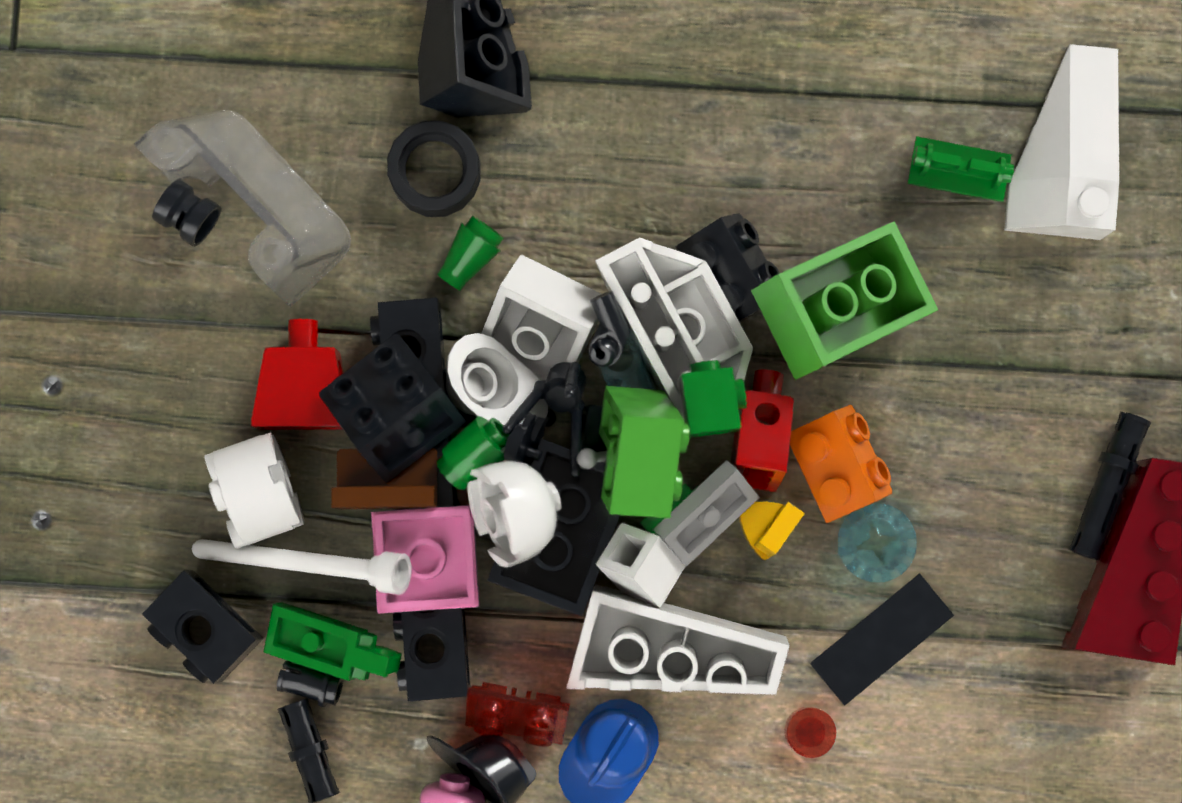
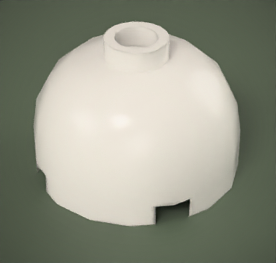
(514, 508)

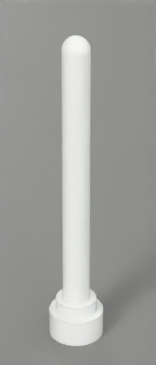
(386, 572)

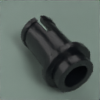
(309, 683)

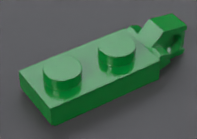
(327, 644)

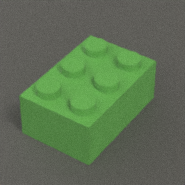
(844, 299)

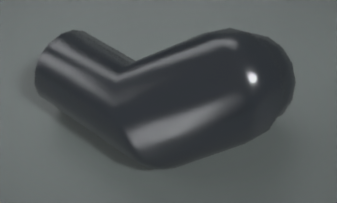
(611, 333)

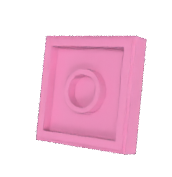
(440, 553)

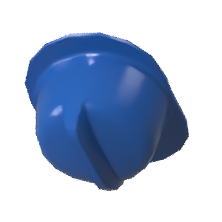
(609, 753)

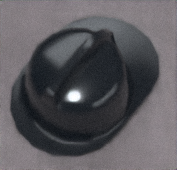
(491, 764)

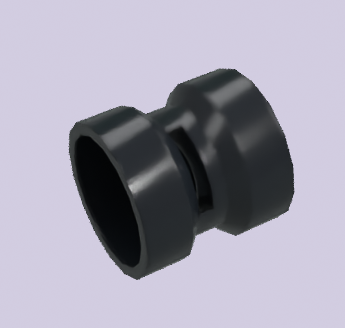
(186, 212)

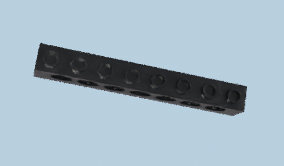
(450, 676)

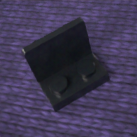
(391, 408)

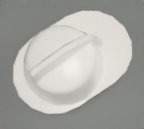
(488, 379)

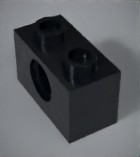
(230, 635)

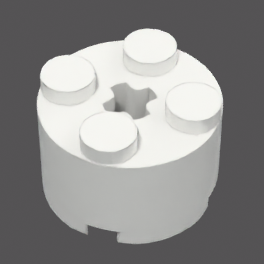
(254, 490)

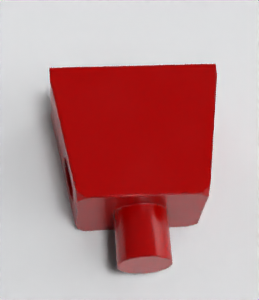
(292, 382)
(760, 449)

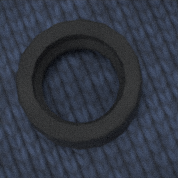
(406, 144)

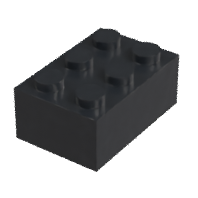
(567, 565)

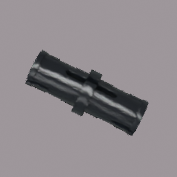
(308, 751)

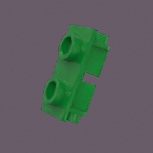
(960, 169)

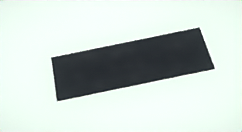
(882, 639)

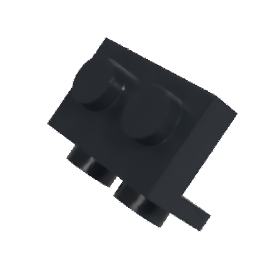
(734, 259)

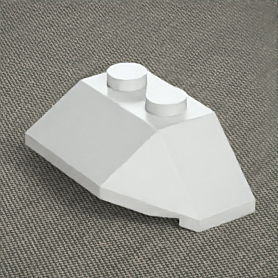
(674, 312)

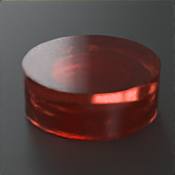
(810, 732)

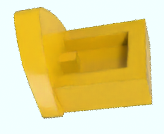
(768, 526)

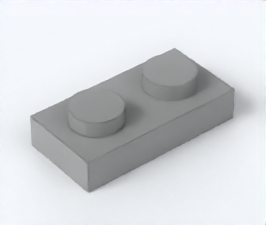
(706, 513)

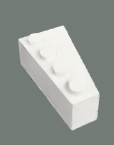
(672, 649)

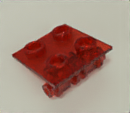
(495, 712)

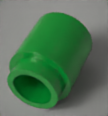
(472, 448)

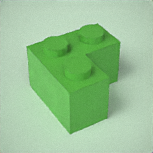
(643, 451)

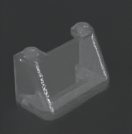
(301, 232)

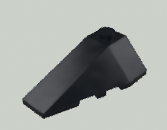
(471, 60)

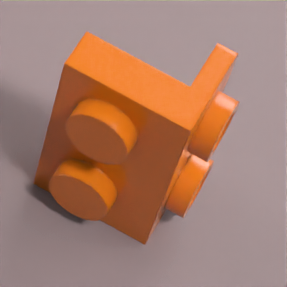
(840, 463)

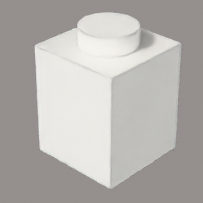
(640, 565)

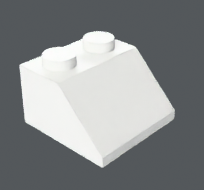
(542, 316)

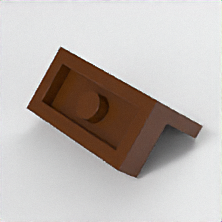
(363, 488)

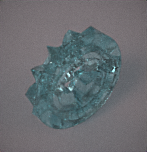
(896, 555)

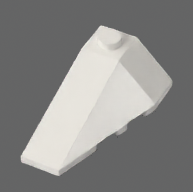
(1071, 158)

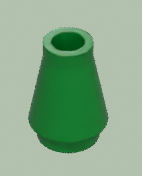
(470, 251)

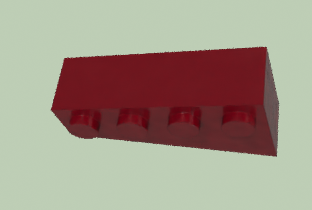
(1137, 584)

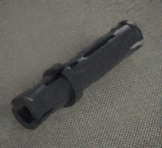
(1112, 478)

